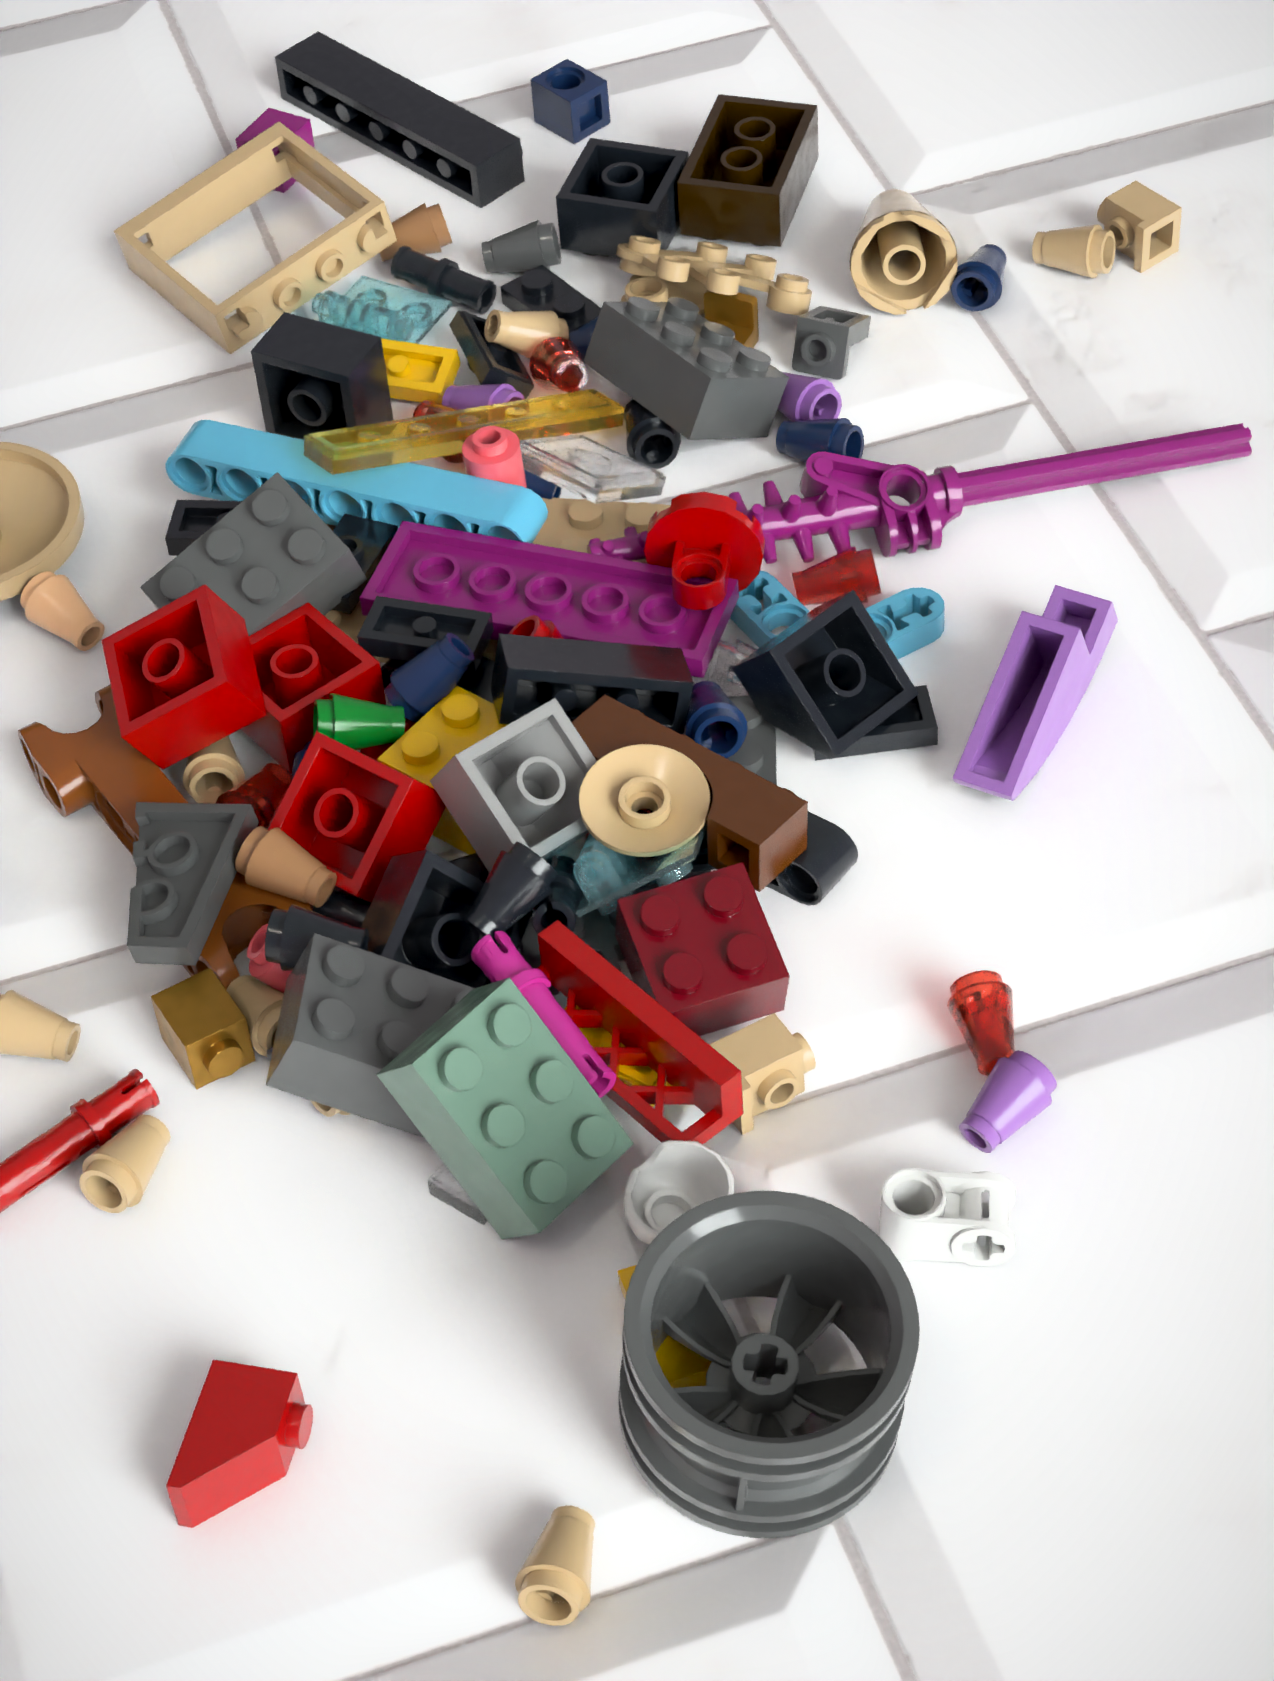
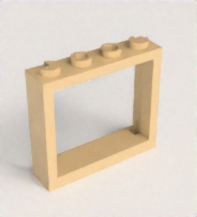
(226, 191)

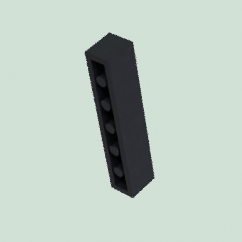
(400, 119)

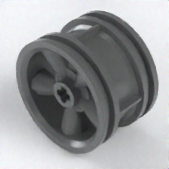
(822, 1272)

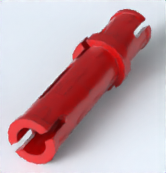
(86, 1128)

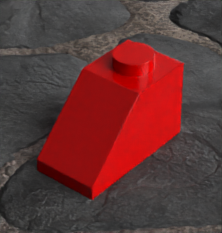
(237, 1439)

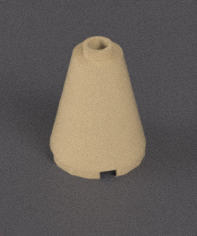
(902, 255)

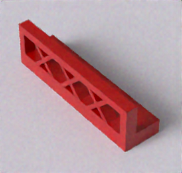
(650, 1039)

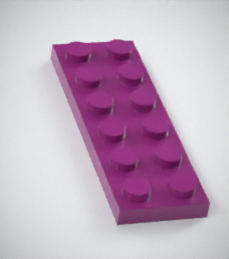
(578, 591)

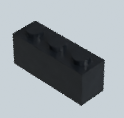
(580, 672)

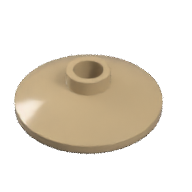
(644, 779)

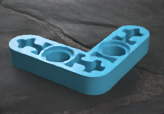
(904, 619)

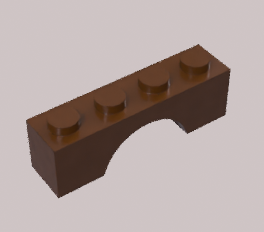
(747, 814)

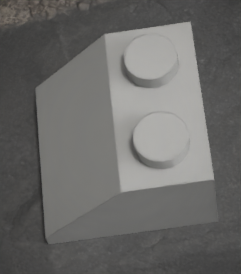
(519, 786)

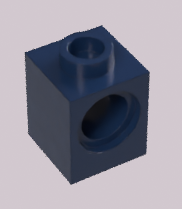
(570, 101)

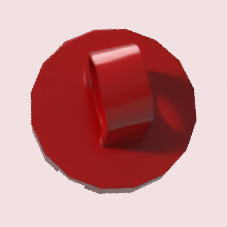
(708, 540)

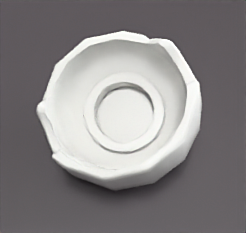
(671, 1183)

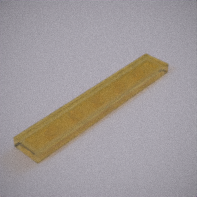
(445, 432)

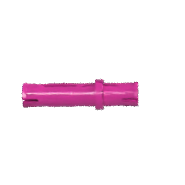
(507, 962)

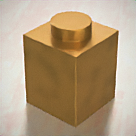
(203, 1028)

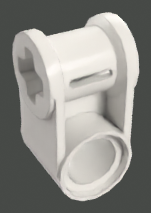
(947, 1216)

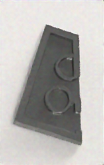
(182, 876)

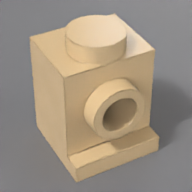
(1143, 224)
(770, 1066)

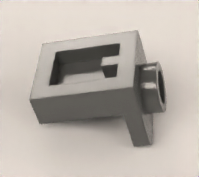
(825, 340)

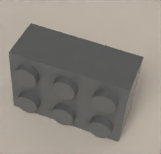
(686, 369)
(263, 560)
(349, 1019)

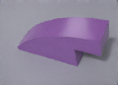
(1036, 691)

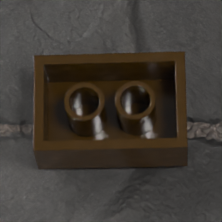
(748, 170)

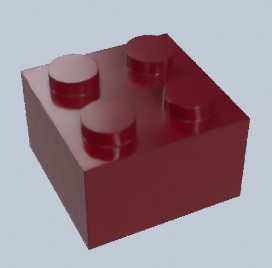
(704, 950)

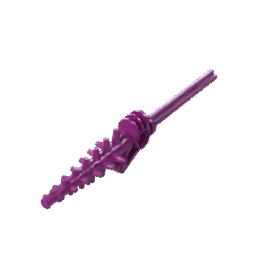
(855, 492)

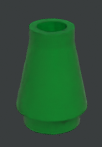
(358, 721)

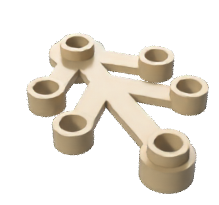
(709, 266)

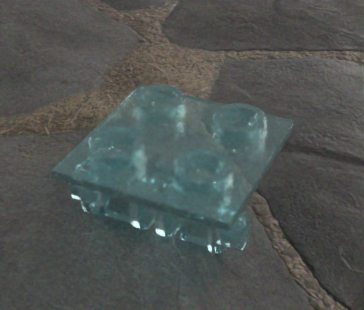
(382, 310)
(613, 875)

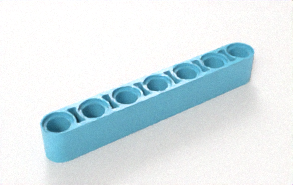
(234, 461)

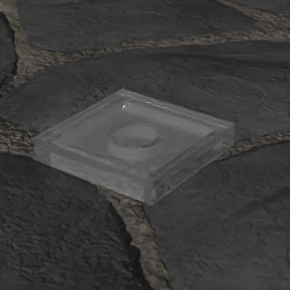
(590, 469)

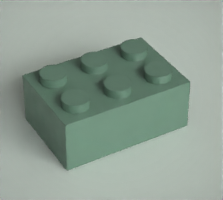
(506, 1109)

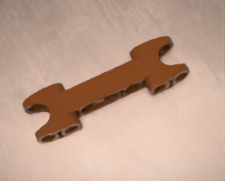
(112, 776)

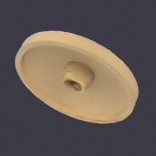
(38, 515)

